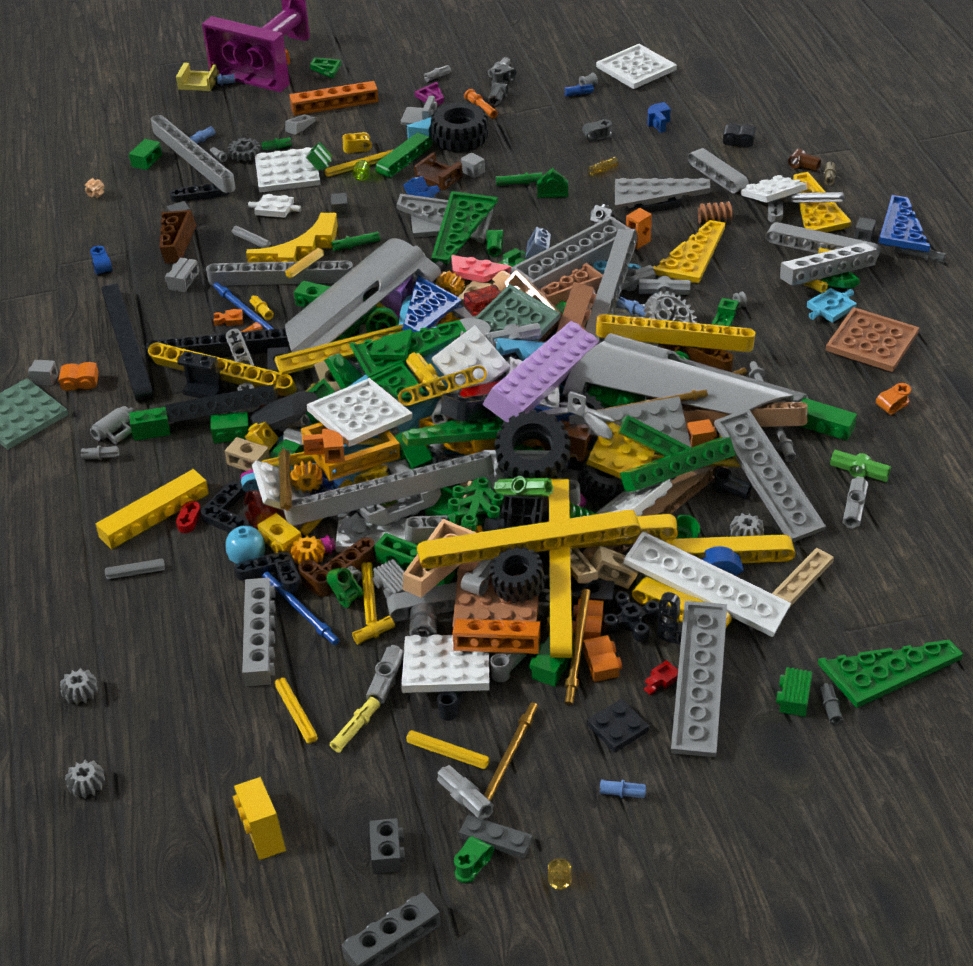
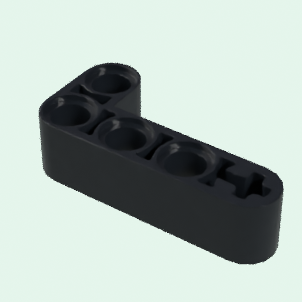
(465, 408)

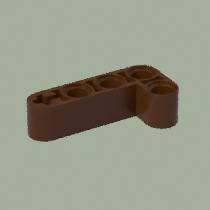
(711, 357)
(315, 576)

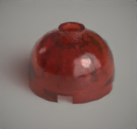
(257, 511)

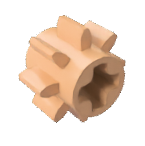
(94, 188)

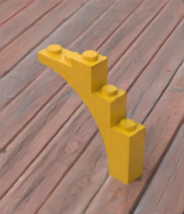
(316, 237)

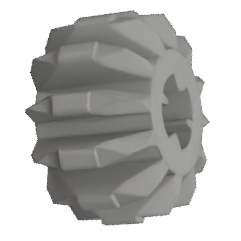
(746, 526)
(78, 686)
(85, 778)

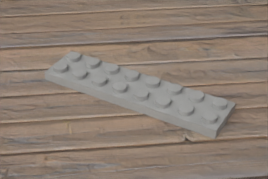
(770, 476)
(699, 679)

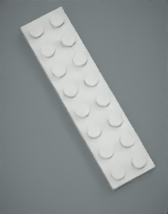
(707, 583)

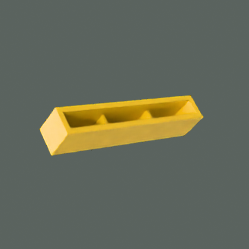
(151, 509)

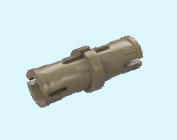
(830, 173)

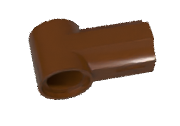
(801, 159)

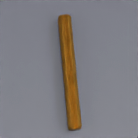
(285, 480)

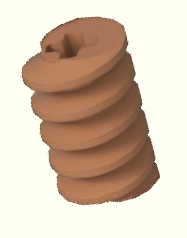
(715, 211)

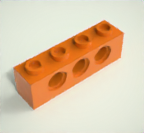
(496, 636)

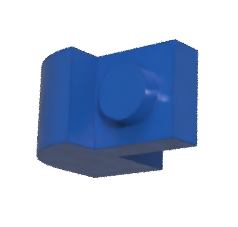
(658, 116)
(418, 187)
(724, 559)

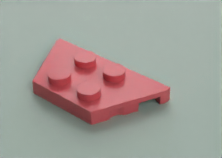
(475, 269)

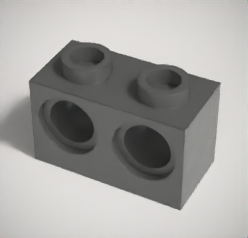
(386, 845)

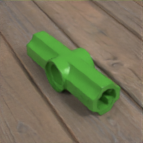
(860, 465)
(524, 487)

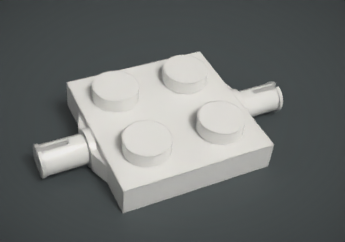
(274, 206)

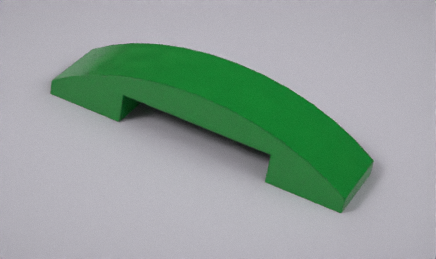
(725, 312)

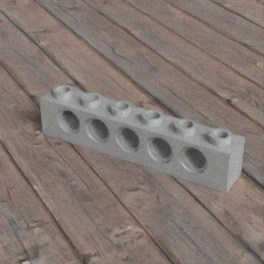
(828, 263)
(258, 632)

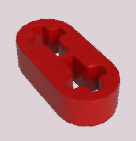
(184, 516)

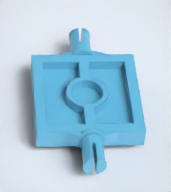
(831, 304)

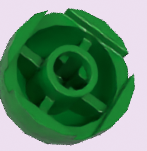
(381, 319)

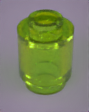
(361, 170)

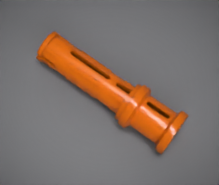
(477, 99)

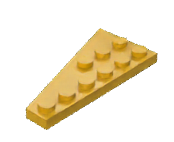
(820, 215)
(692, 257)

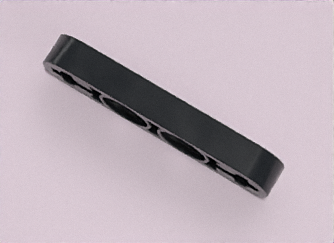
(196, 193)

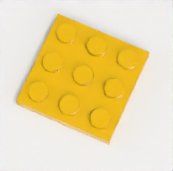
(618, 453)

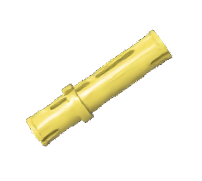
(360, 718)

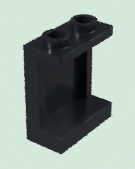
(201, 375)

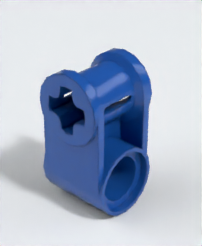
(100, 260)

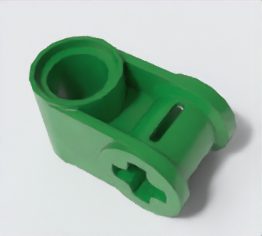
(345, 590)
(472, 859)

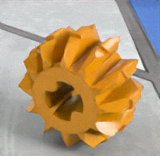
(451, 283)
(306, 477)
(307, 549)

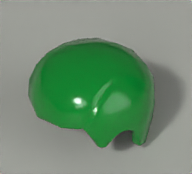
(687, 527)

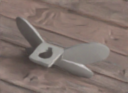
(592, 417)

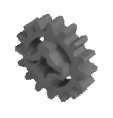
(244, 149)

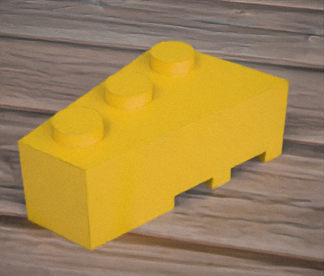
(259, 818)

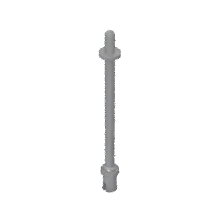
(785, 445)

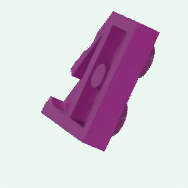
(430, 90)

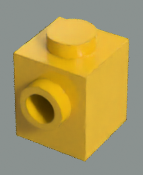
(262, 435)

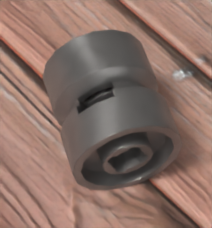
(423, 620)

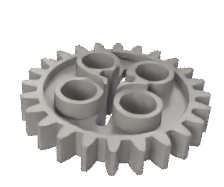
(661, 306)

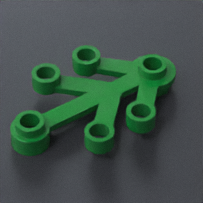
(480, 487)

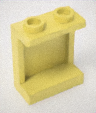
(196, 80)

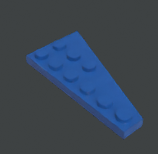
(902, 227)
(428, 305)

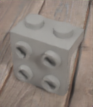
(415, 114)

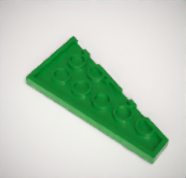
(460, 220)
(423, 342)
(392, 381)
(454, 432)
(886, 670)

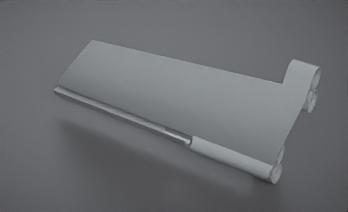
(343, 302)
(647, 371)

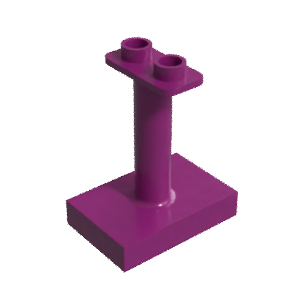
(256, 53)

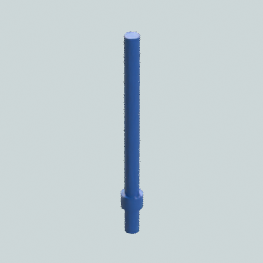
(226, 293)
(321, 628)

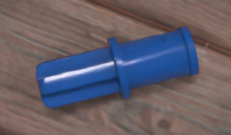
(578, 90)

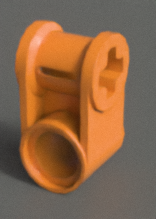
(894, 398)

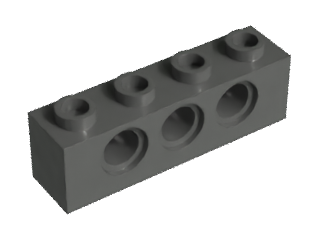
(405, 933)

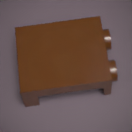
(438, 173)

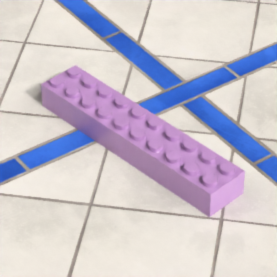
(540, 372)

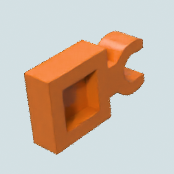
(231, 317)

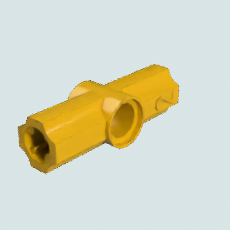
(423, 371)

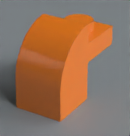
(328, 443)

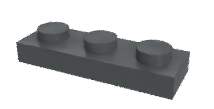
(496, 835)

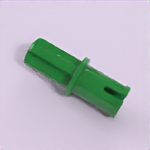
(276, 144)

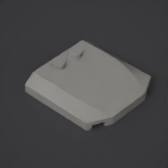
(405, 506)

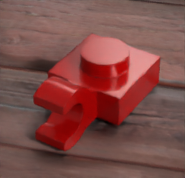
(663, 674)

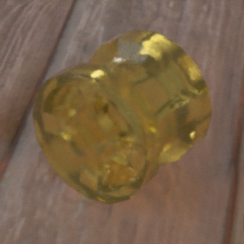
(563, 869)

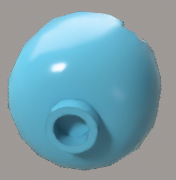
(244, 544)

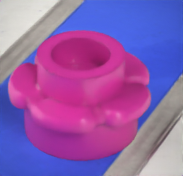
(328, 544)

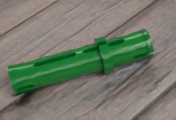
(518, 179)
(350, 242)

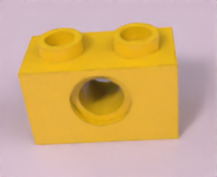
(278, 533)

